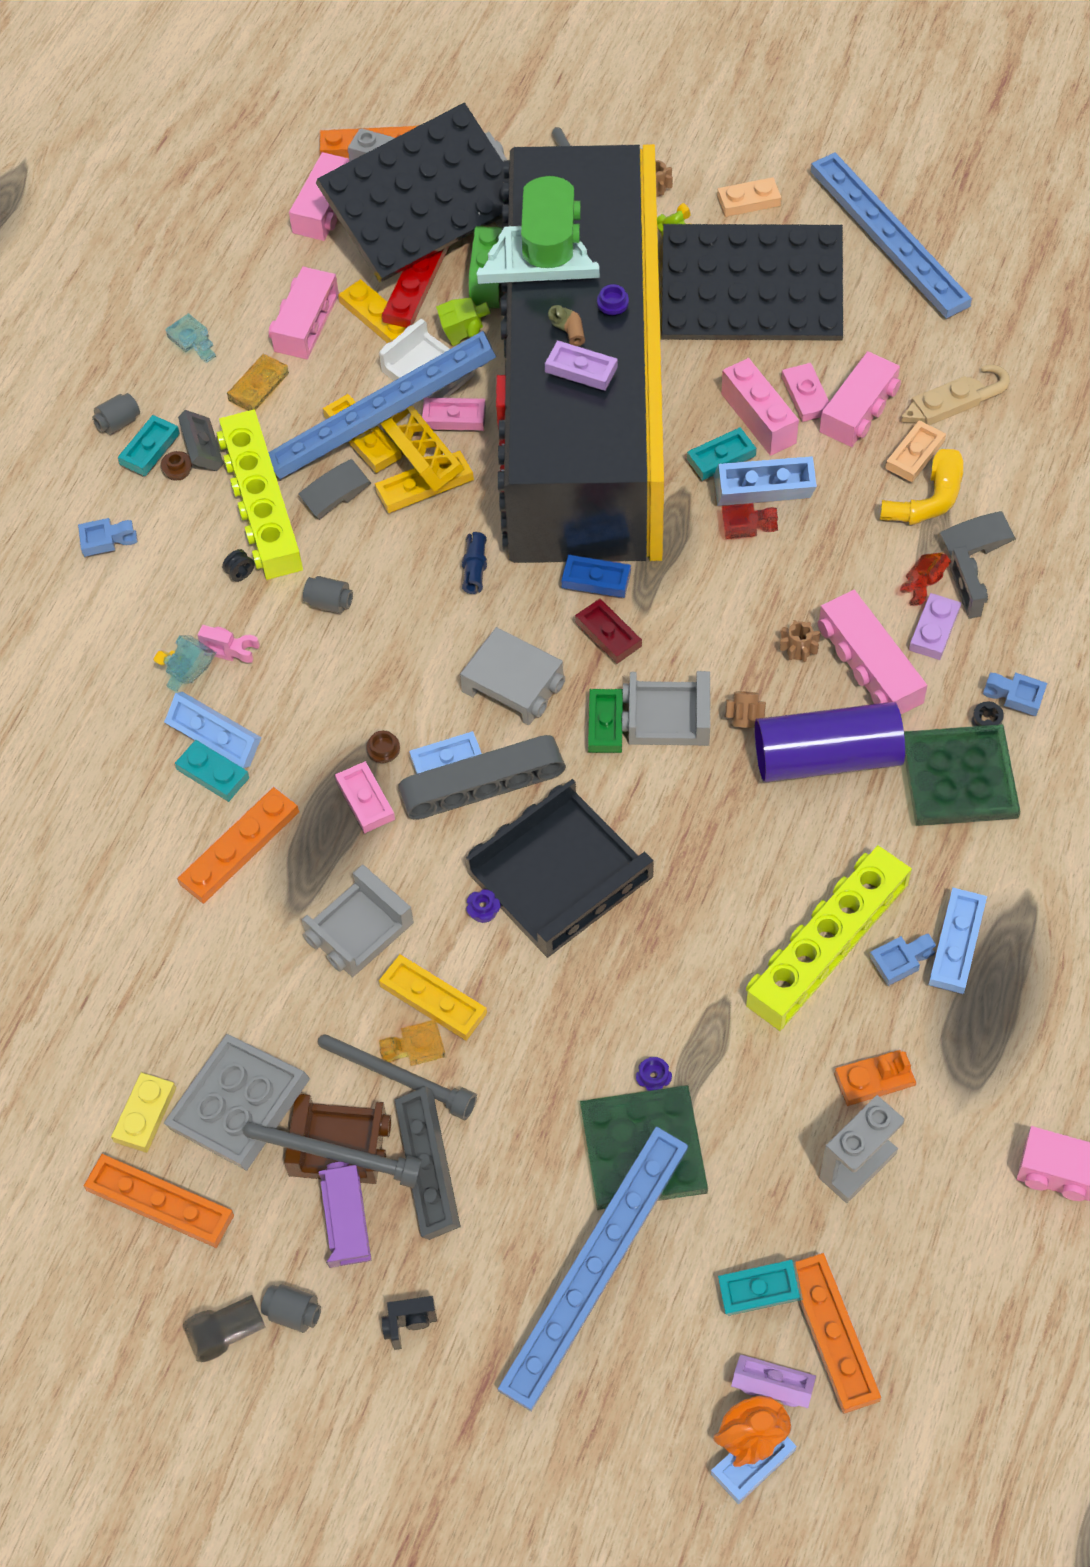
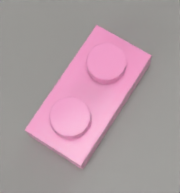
(454, 413)
(365, 797)

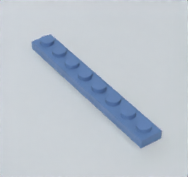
(891, 235)
(381, 405)
(592, 1269)

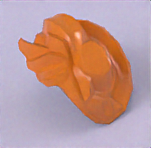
(753, 1429)

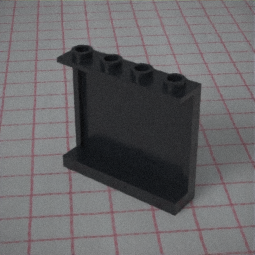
(558, 868)

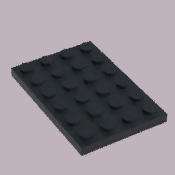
(418, 192)
(752, 282)

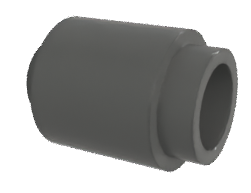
(115, 413)
(327, 594)
(291, 1307)

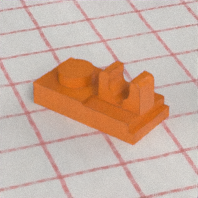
(875, 1077)

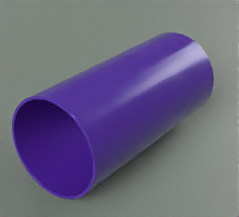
(829, 742)

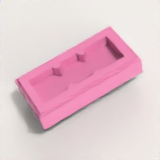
(805, 391)

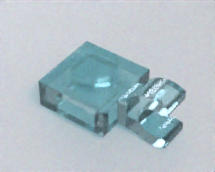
(190, 334)

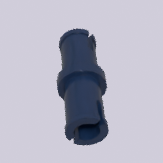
(474, 563)

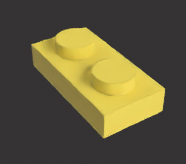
(143, 1112)

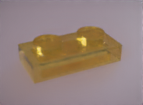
(258, 382)

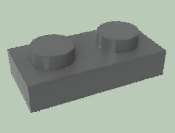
(200, 440)
(965, 576)

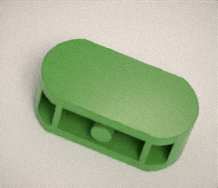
(549, 222)
(487, 292)

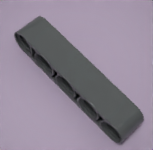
(481, 777)

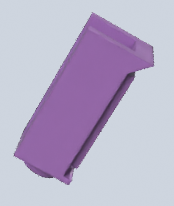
(344, 1215)

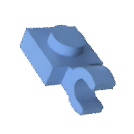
(101, 535)
(1020, 693)
(900, 959)

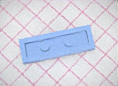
(212, 729)
(957, 940)

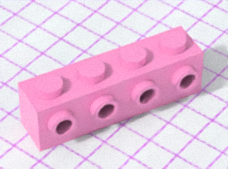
(871, 652)

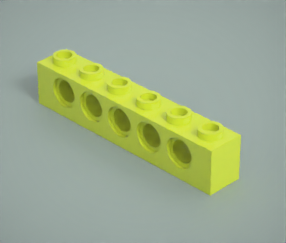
(260, 495)
(780, 1004)

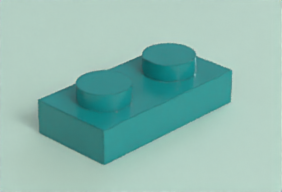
(148, 445)
(728, 448)
(212, 770)
(760, 1287)

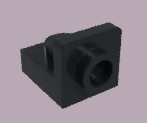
(412, 1313)

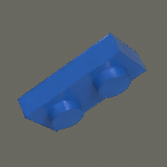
(596, 576)

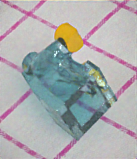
(186, 661)

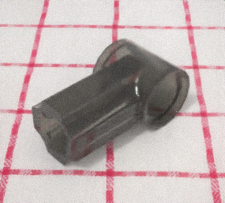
(213, 1332)

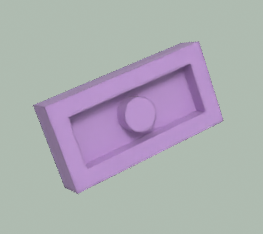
(581, 365)
(935, 626)
(774, 1381)

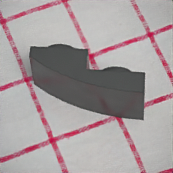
(333, 487)
(979, 533)

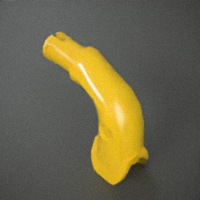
(947, 478)

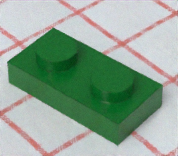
(605, 721)

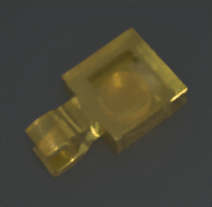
(418, 1043)

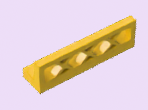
(416, 449)

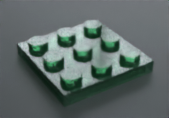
(960, 775)
(621, 1126)

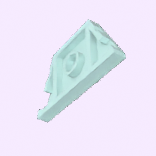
(508, 265)

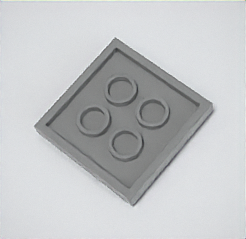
(233, 1090)

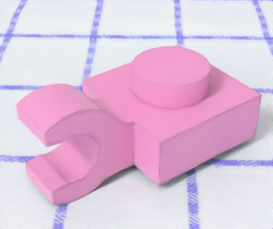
(225, 645)

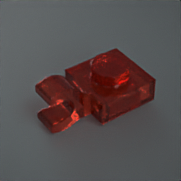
(743, 521)
(925, 572)

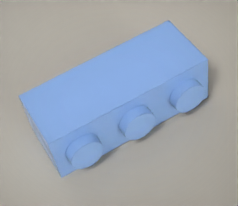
(765, 481)

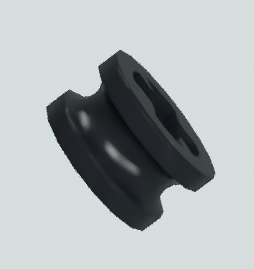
(238, 565)
(987, 709)

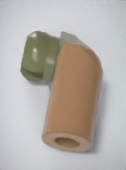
(568, 321)

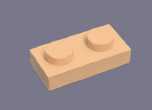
(749, 197)
(915, 451)

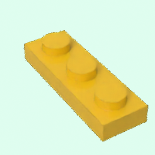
(368, 307)
(372, 444)
(411, 487)
(433, 997)

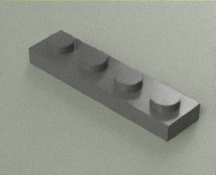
(424, 1140)

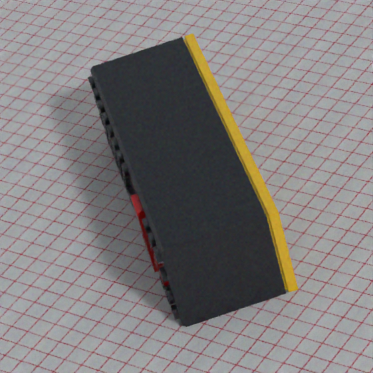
(573, 458)

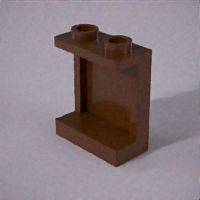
(338, 1125)

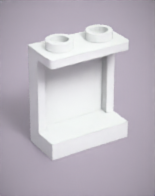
(413, 350)

